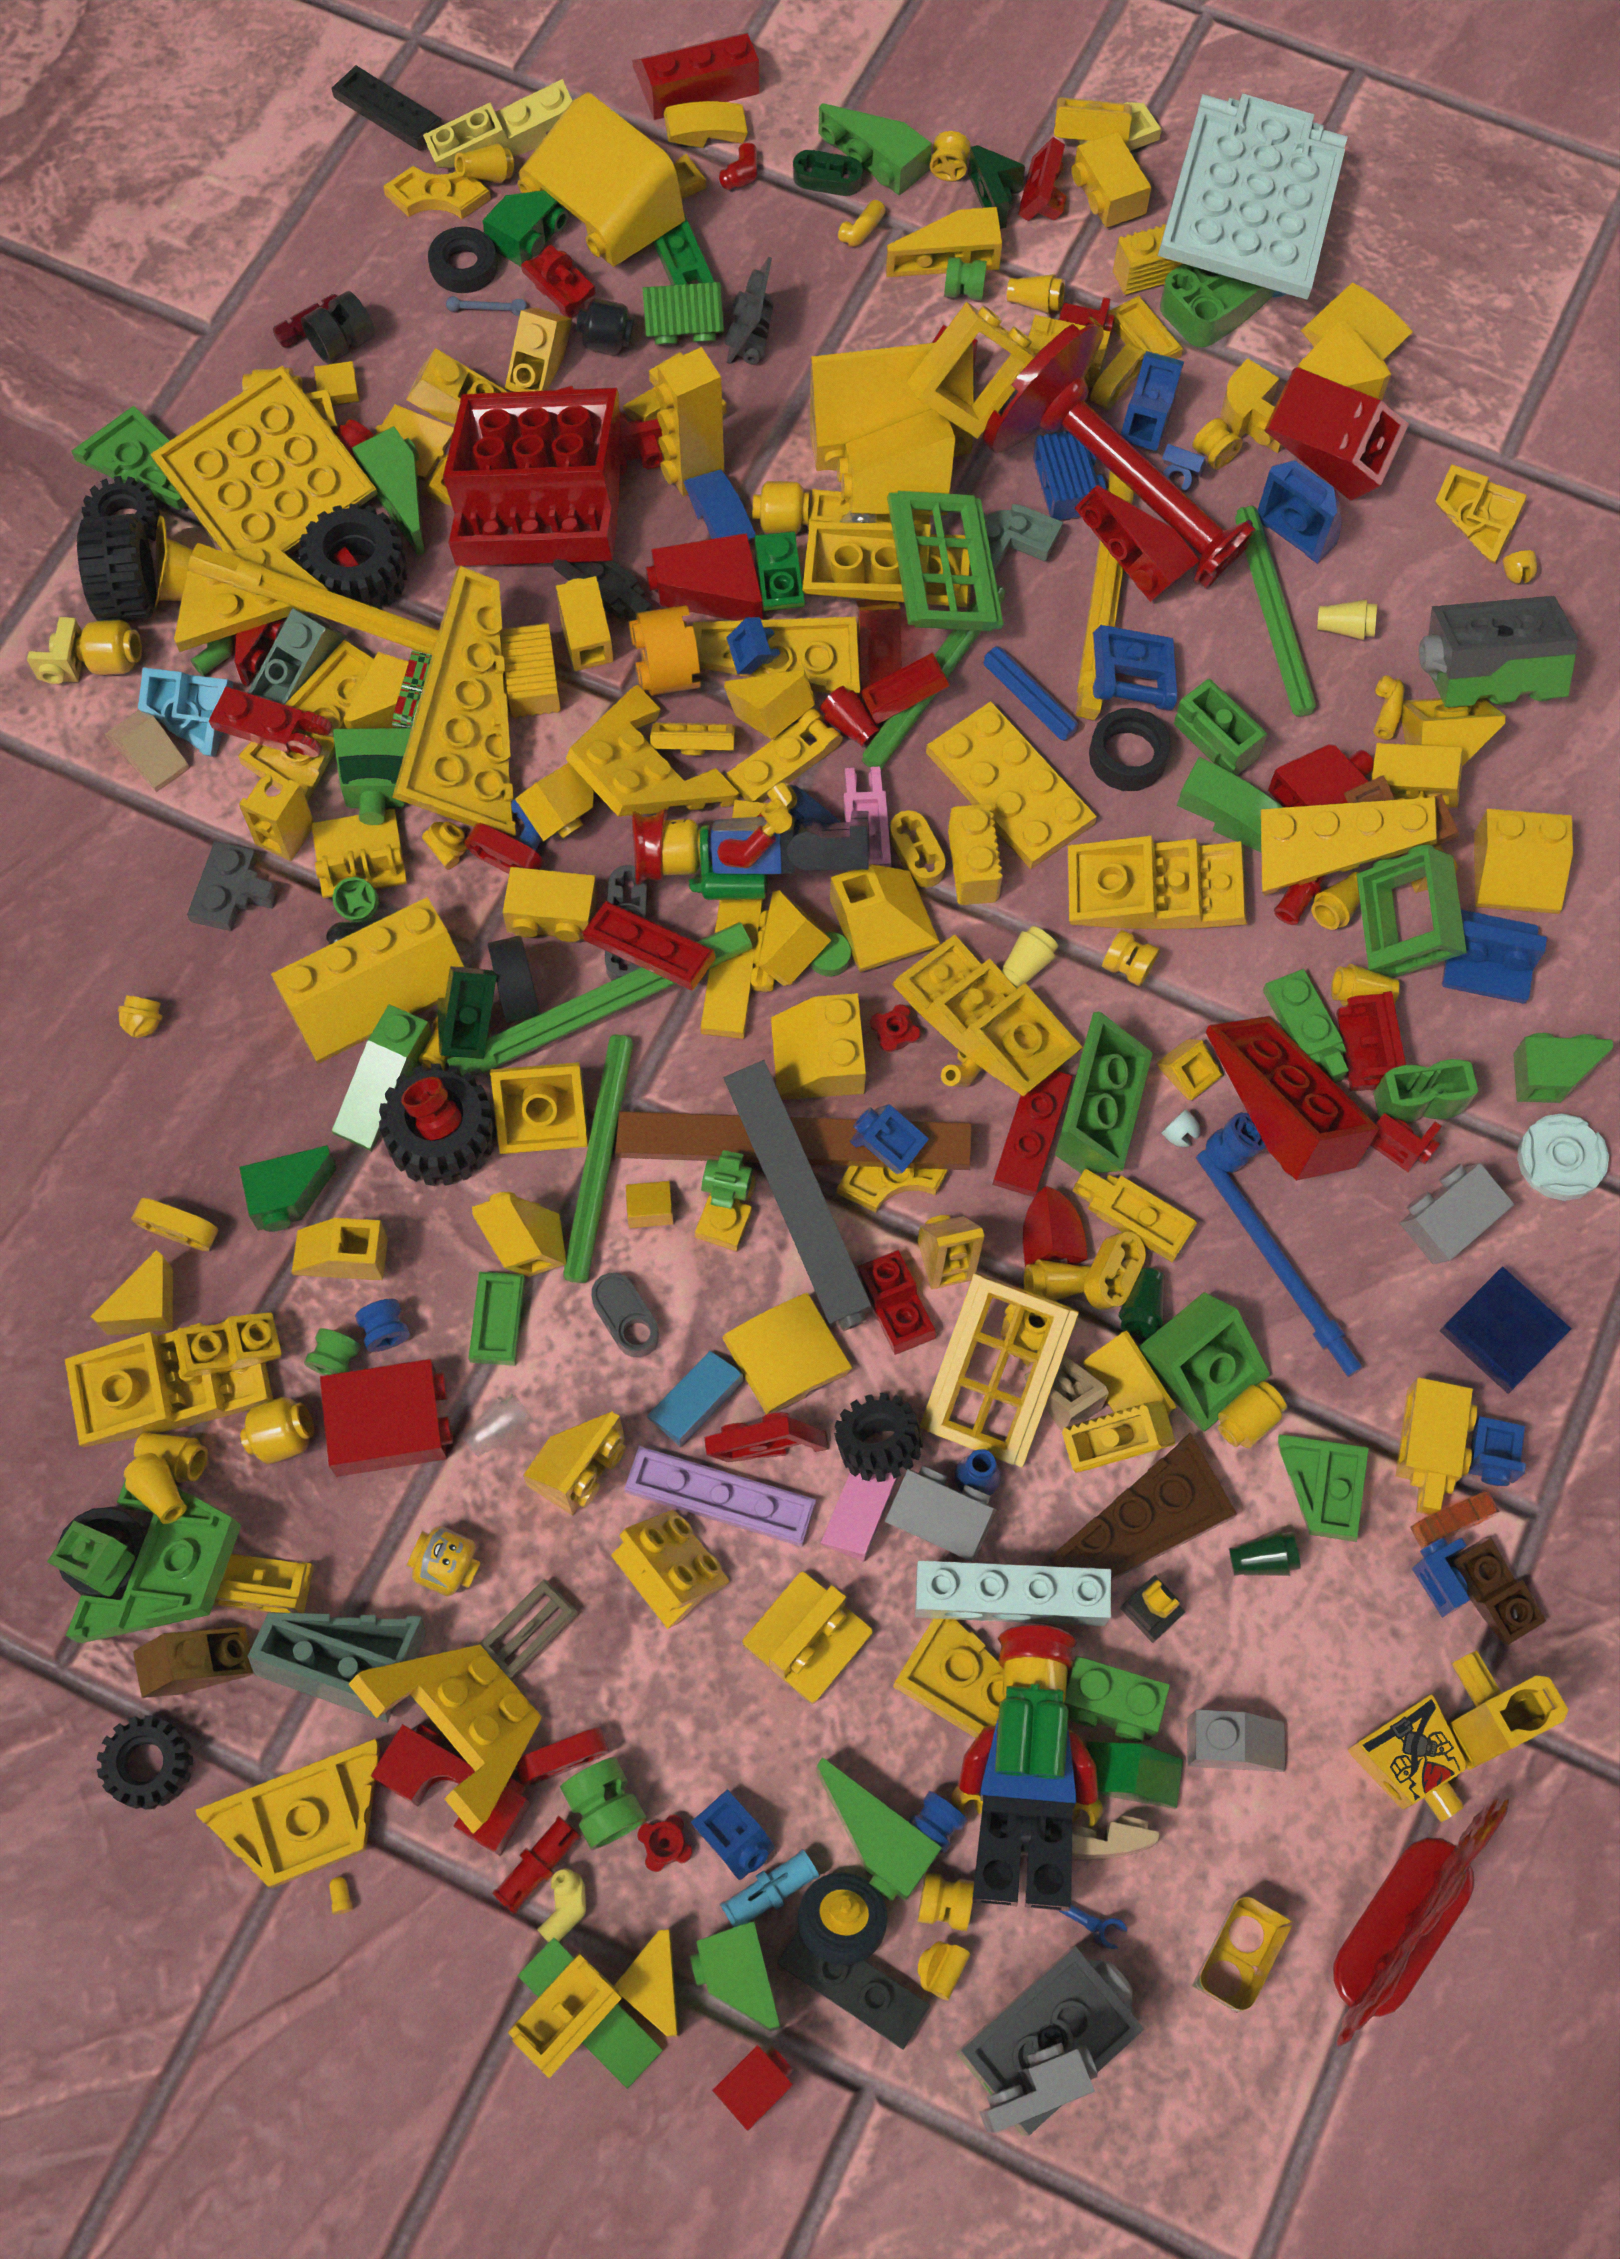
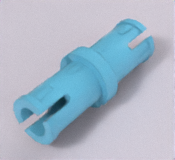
(770, 1889)

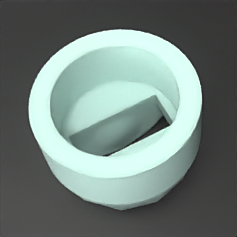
(1179, 1127)

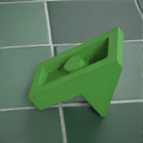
(92, 1558)

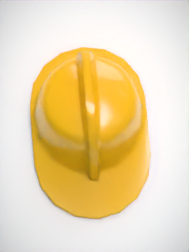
(171, 565)

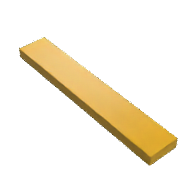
(729, 982)

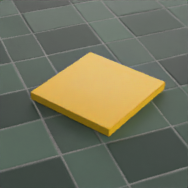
(262, 467)

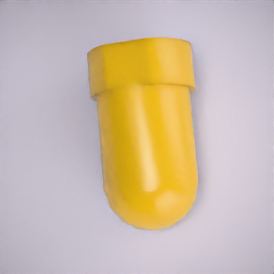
(340, 1896)

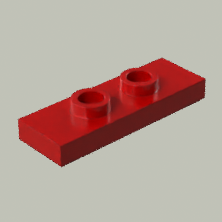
(1032, 1135)

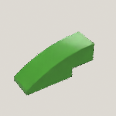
(1226, 801)
(616, 2040)

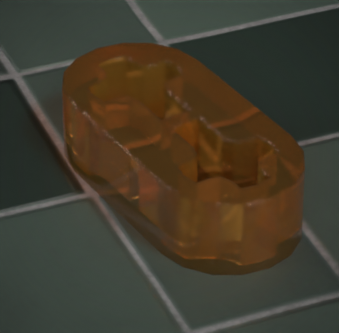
(1455, 1519)

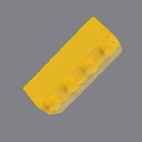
(870, 391)

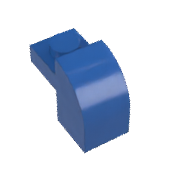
(1152, 400)

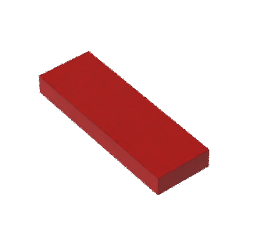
(649, 945)

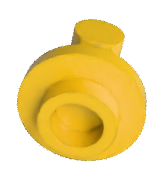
(446, 842)
(941, 1968)

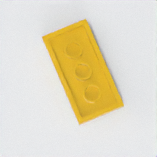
(1001, 768)

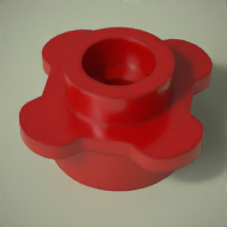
(890, 1039)
(669, 1829)

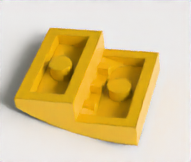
(1366, 314)
(786, 1353)

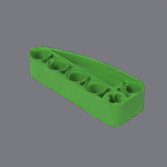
(1208, 304)

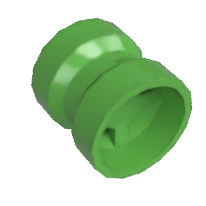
(965, 278)
(351, 895)

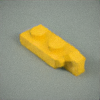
(1136, 1211)

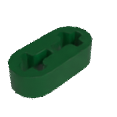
(827, 172)

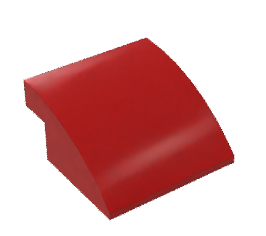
(534, 477)

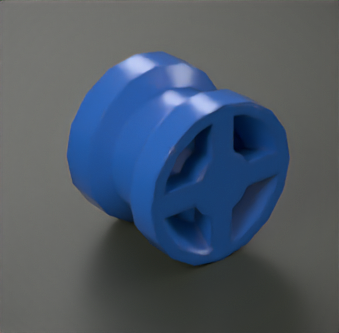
(382, 1325)
(938, 1820)

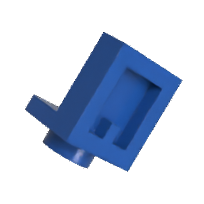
(888, 1137)
(1441, 1582)
(734, 1835)

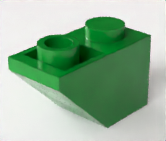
(524, 224)
(778, 571)

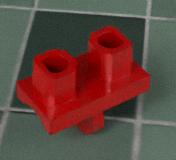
(559, 280)
(640, 441)

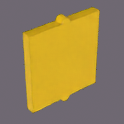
(426, 434)

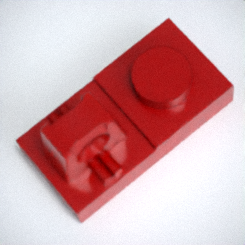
(1039, 191)

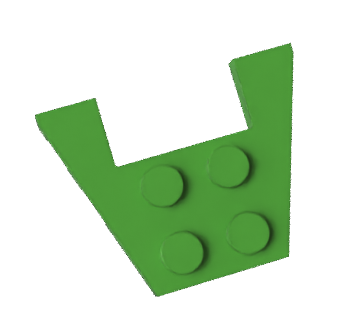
(172, 1577)

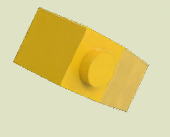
(962, 234)
(950, 1249)

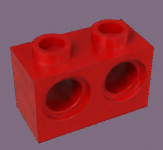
(755, 2085)

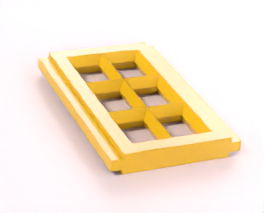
(1039, 1383)

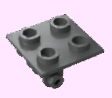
(752, 321)

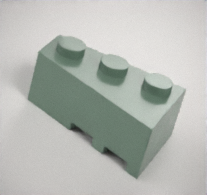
(326, 1652)

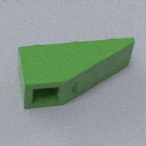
(882, 145)

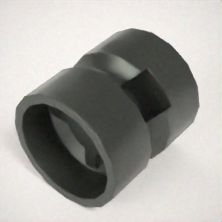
(339, 326)

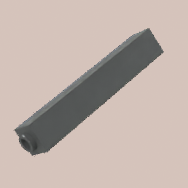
(799, 1196)

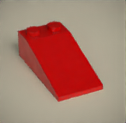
(1290, 1100)

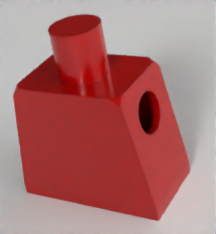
(1320, 777)

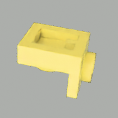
(62, 661)

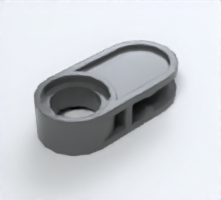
(621, 1306)

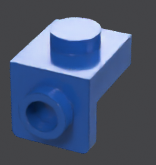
(1497, 1451)

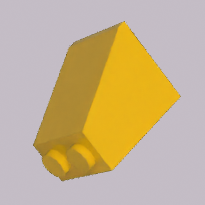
(900, 457)

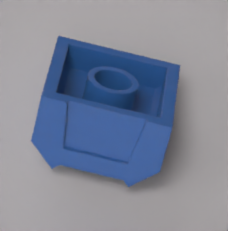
(1301, 509)

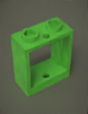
(1375, 888)

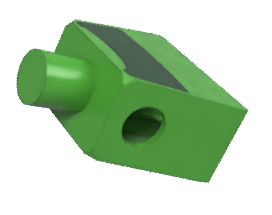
(370, 768)

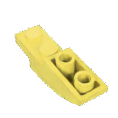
(516, 126)

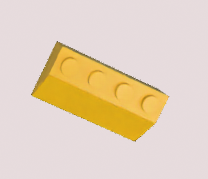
(349, 984)

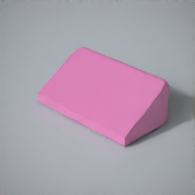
(858, 1515)

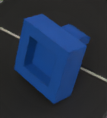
(1183, 462)
(750, 645)

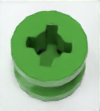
(332, 1352)

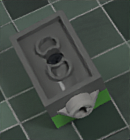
(1499, 651)
(1068, 2004)

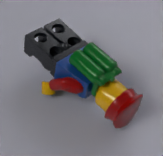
(745, 850)
(1029, 1776)

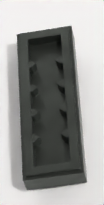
(385, 107)
(859, 1991)

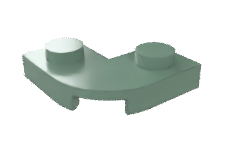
(1021, 530)

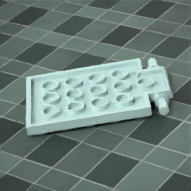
(1254, 193)

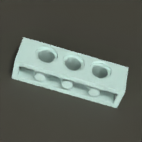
(1013, 1593)

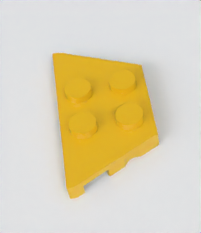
(218, 610)
(300, 1817)

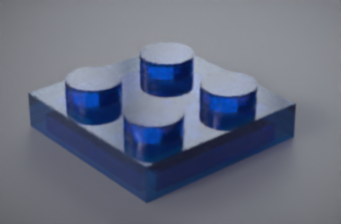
(1505, 1330)

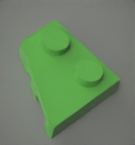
(1326, 1484)

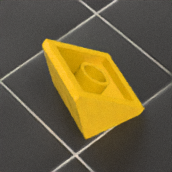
(539, 1107)

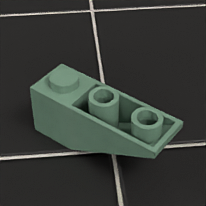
(295, 656)

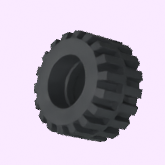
(362, 534)
(116, 567)
(442, 1157)

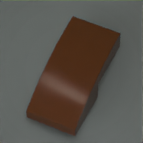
(1495, 1592)

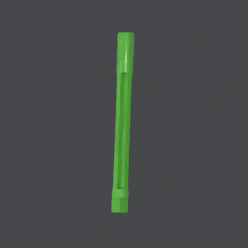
(591, 1007)

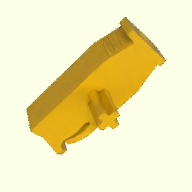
(1501, 1718)

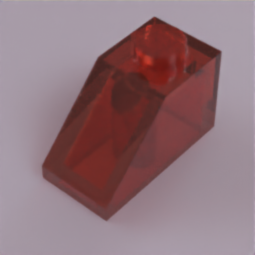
(878, 639)

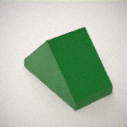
(1136, 1773)

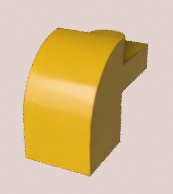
(1249, 402)

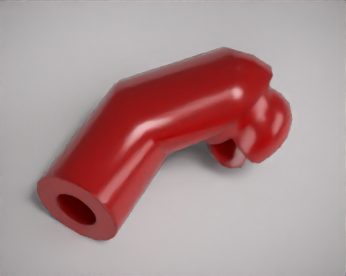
(741, 171)

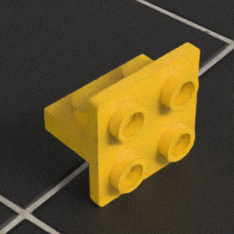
(668, 1565)
(807, 1636)

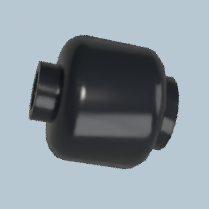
(605, 326)

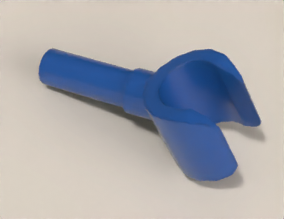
(1095, 1925)

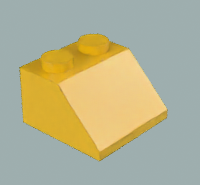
(1522, 860)
(819, 1048)

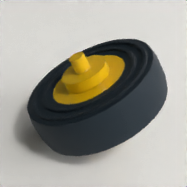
(842, 1918)

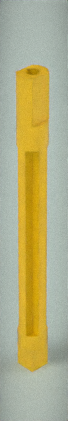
(262, 581)
(1101, 611)

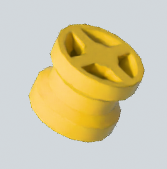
(950, 156)
(1217, 443)

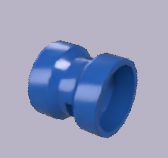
(1235, 1143)

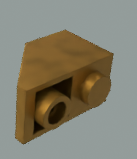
(192, 1661)

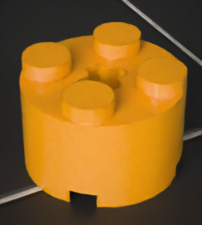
(666, 650)

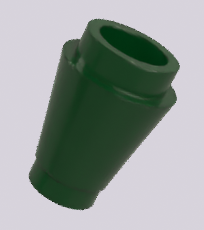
(1144, 1305)
(1266, 1556)

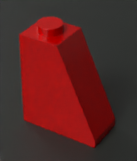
(708, 577)

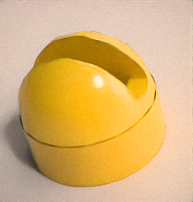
(1520, 566)

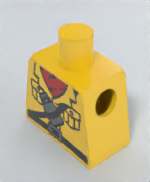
(1415, 1759)

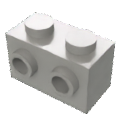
(1455, 1212)
(942, 1513)

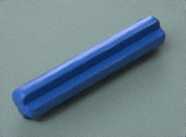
(1030, 693)

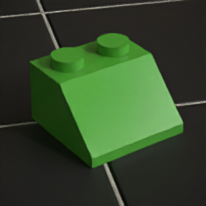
(1205, 1358)

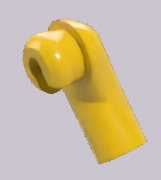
(856, 233)
(1391, 709)
(962, 1074)

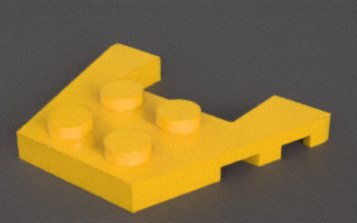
(631, 772)
(474, 1710)

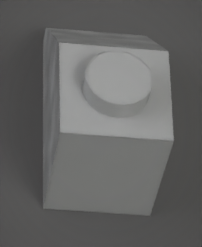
(1235, 1741)

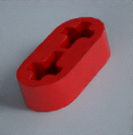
(501, 849)
(562, 1756)

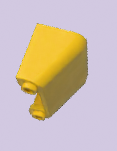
(607, 179)

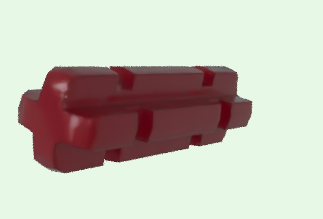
(287, 332)

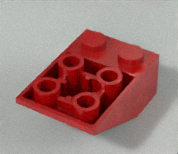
(1337, 432)

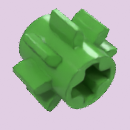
(727, 1179)

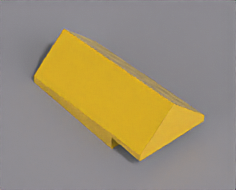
(863, 563)

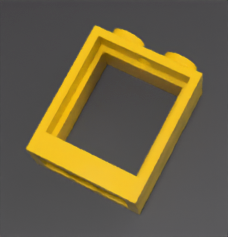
(946, 352)

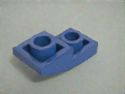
(719, 505)

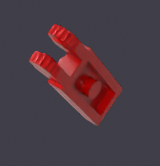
(268, 722)

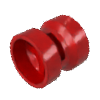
(429, 1104)

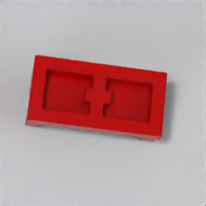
(1370, 1039)

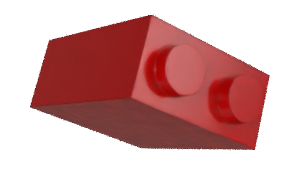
(385, 1417)

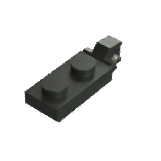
(617, 586)

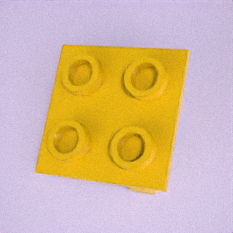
(358, 850)

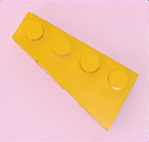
(326, 694)

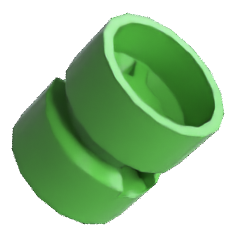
(603, 1803)

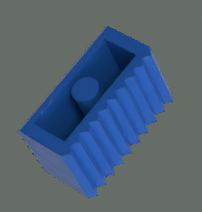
(1064, 473)

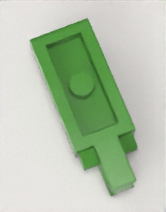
(1307, 1022)

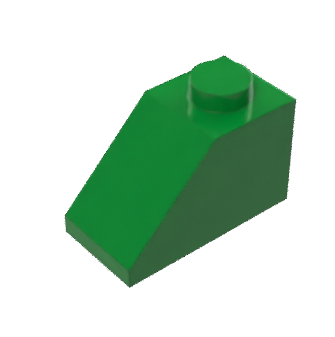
(285, 1186)

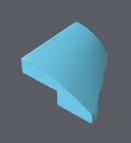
(183, 705)

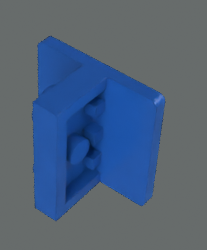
(1497, 958)

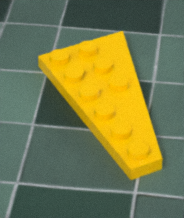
(461, 725)

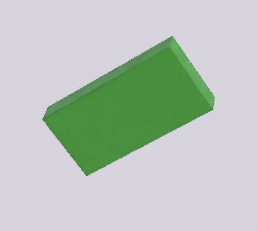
(497, 1318)

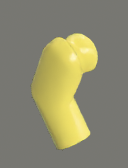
(569, 1905)

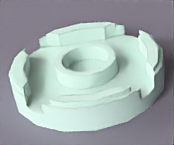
(1562, 1157)

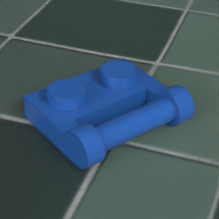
(1138, 656)

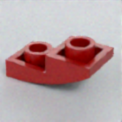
(896, 1302)

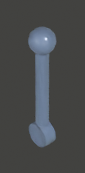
(454, 304)

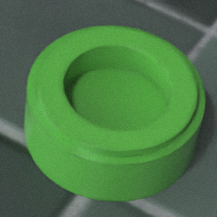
(834, 957)

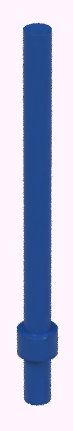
(1326, 1332)

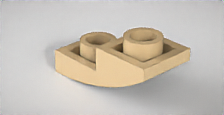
(1120, 1840)

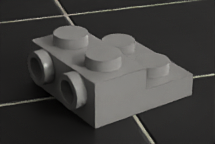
(1050, 2081)

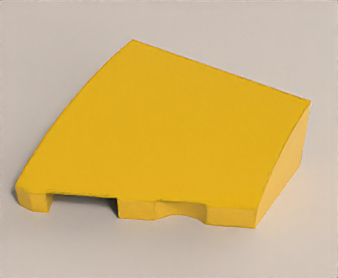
(1480, 509)

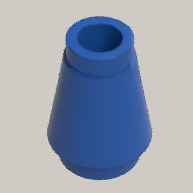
(983, 1481)

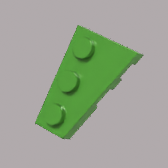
(125, 451)

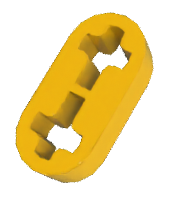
(1118, 376)
(924, 844)
(174, 1224)
(1119, 1273)

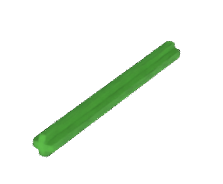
(1277, 616)
(899, 725)
(598, 1159)

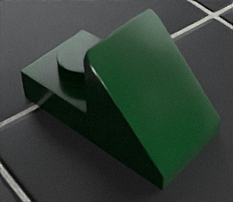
(995, 180)
(465, 1012)

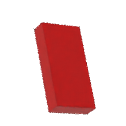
(904, 688)

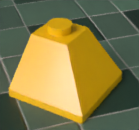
(1460, 726)

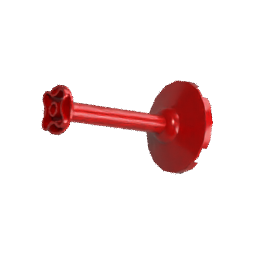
(1054, 397)

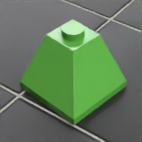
(737, 1974)

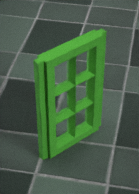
(910, 568)

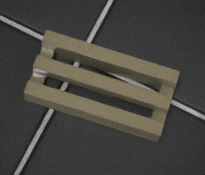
(541, 1641)

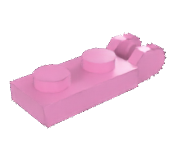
(876, 805)

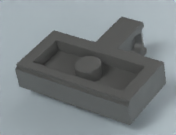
(228, 886)

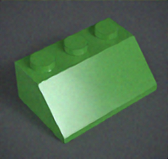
(1104, 1099)

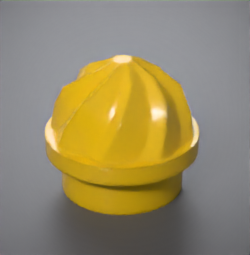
(139, 1016)

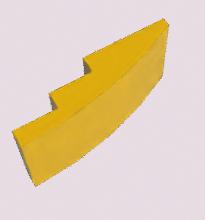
(1156, 884)
(987, 1016)
(141, 1389)

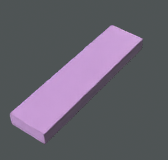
(720, 1496)

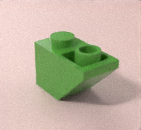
(1553, 1067)

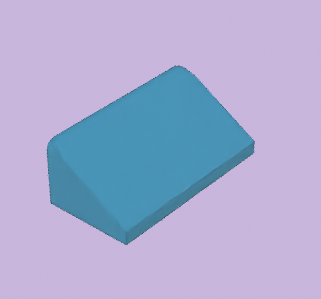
(696, 1398)

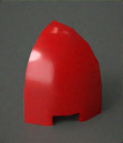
(1053, 1230)

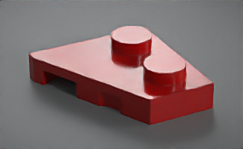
(764, 1439)

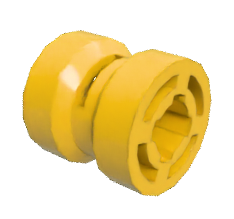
(1121, 954)
(946, 1901)

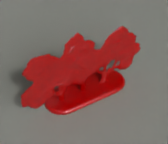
(1408, 1922)

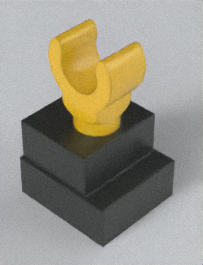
(1153, 1608)

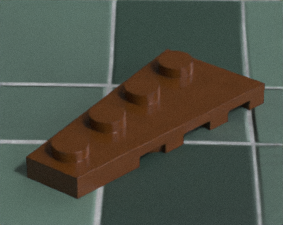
(1153, 1516)

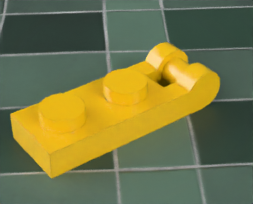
(784, 757)

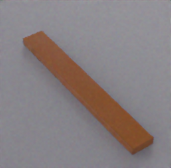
(822, 1139)

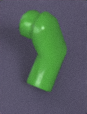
(213, 655)

